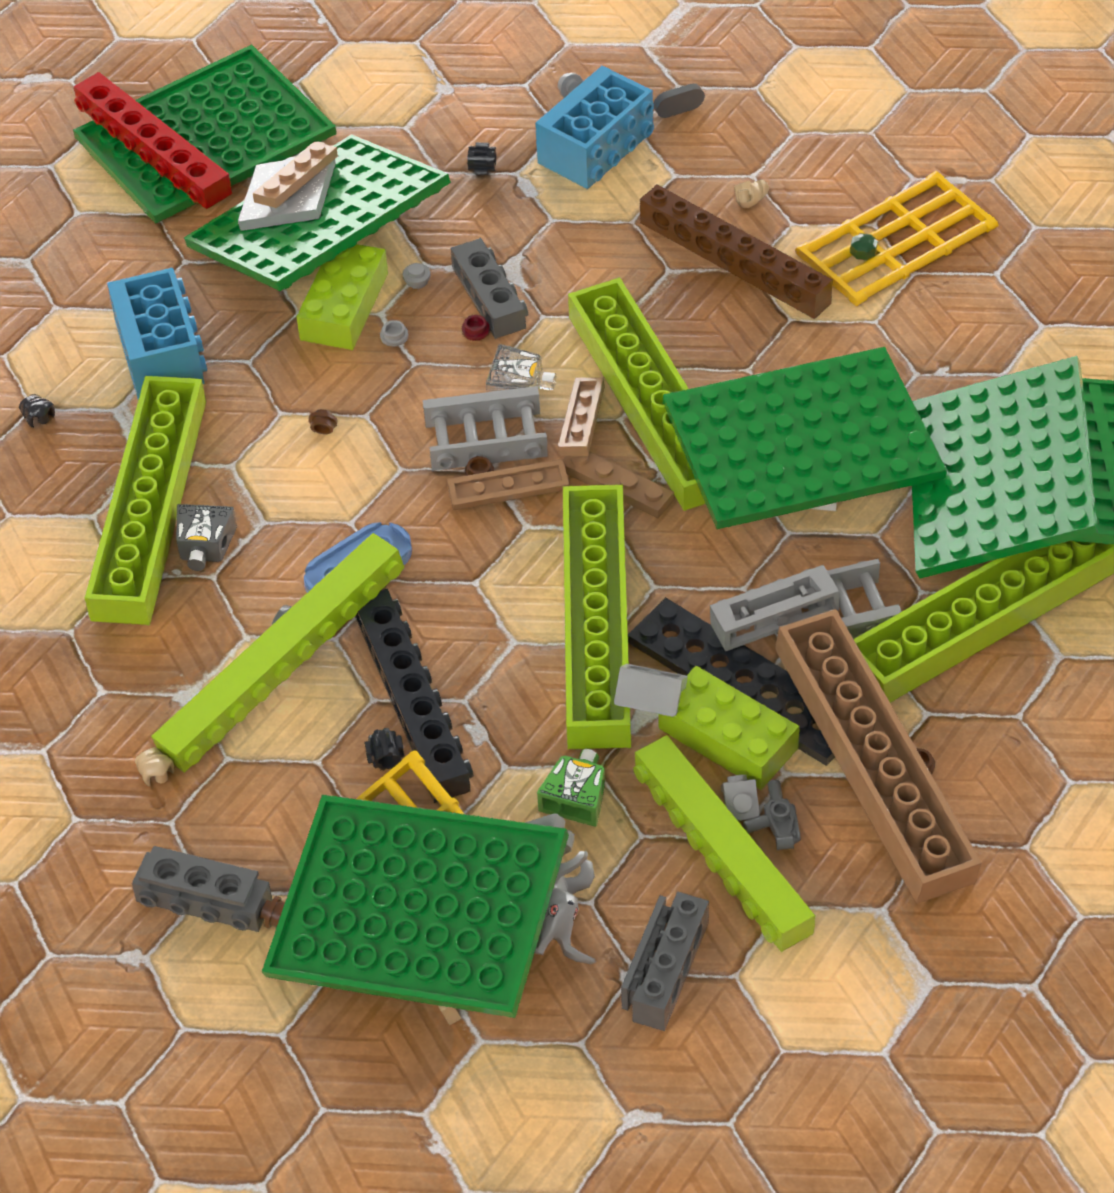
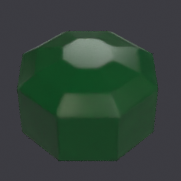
(863, 246)

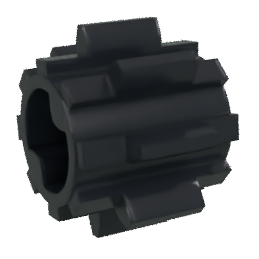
(481, 158)
(384, 749)

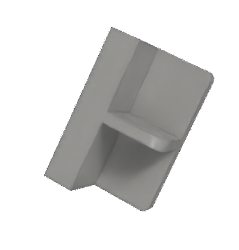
(649, 689)

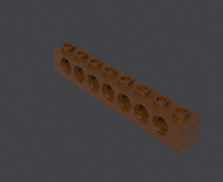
(736, 251)

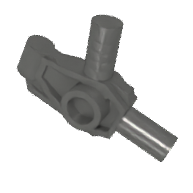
(778, 816)

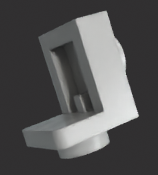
(741, 797)

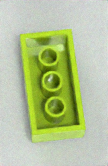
(342, 297)
(731, 728)

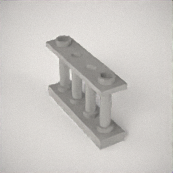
(485, 407)
(854, 576)

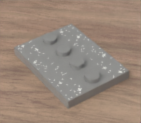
(301, 206)

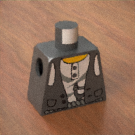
(204, 533)

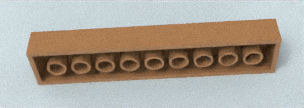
(877, 757)

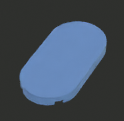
(328, 560)

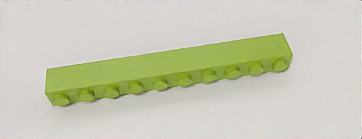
(278, 652)

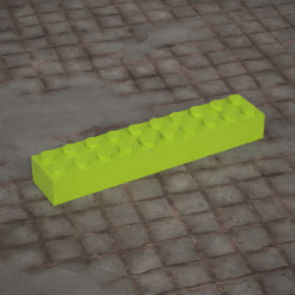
(637, 374)
(146, 501)
(979, 612)
(595, 616)

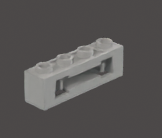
(773, 606)

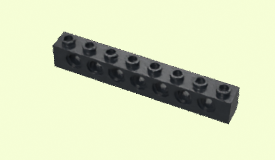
(411, 693)

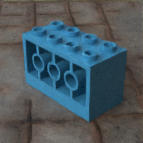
(594, 127)
(156, 327)

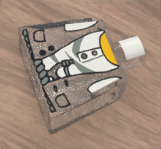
(517, 369)

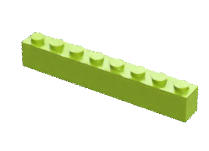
(724, 844)

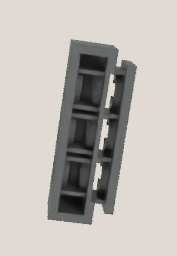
(201, 888)
(672, 960)

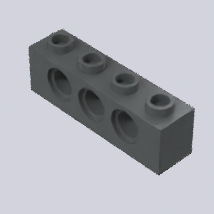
(489, 288)

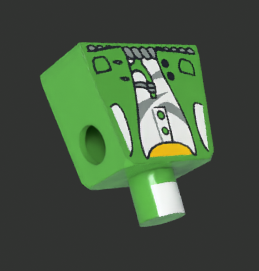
(574, 788)

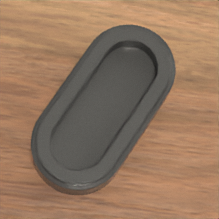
(679, 100)

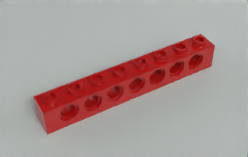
(152, 140)

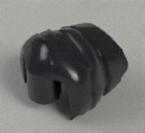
(37, 407)

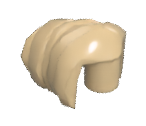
(750, 193)
(154, 763)

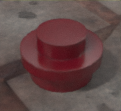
(475, 328)

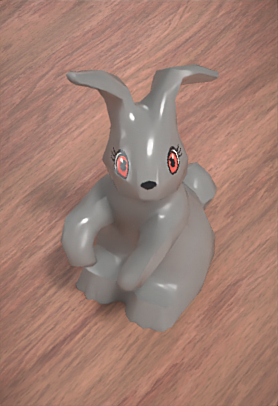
(563, 904)

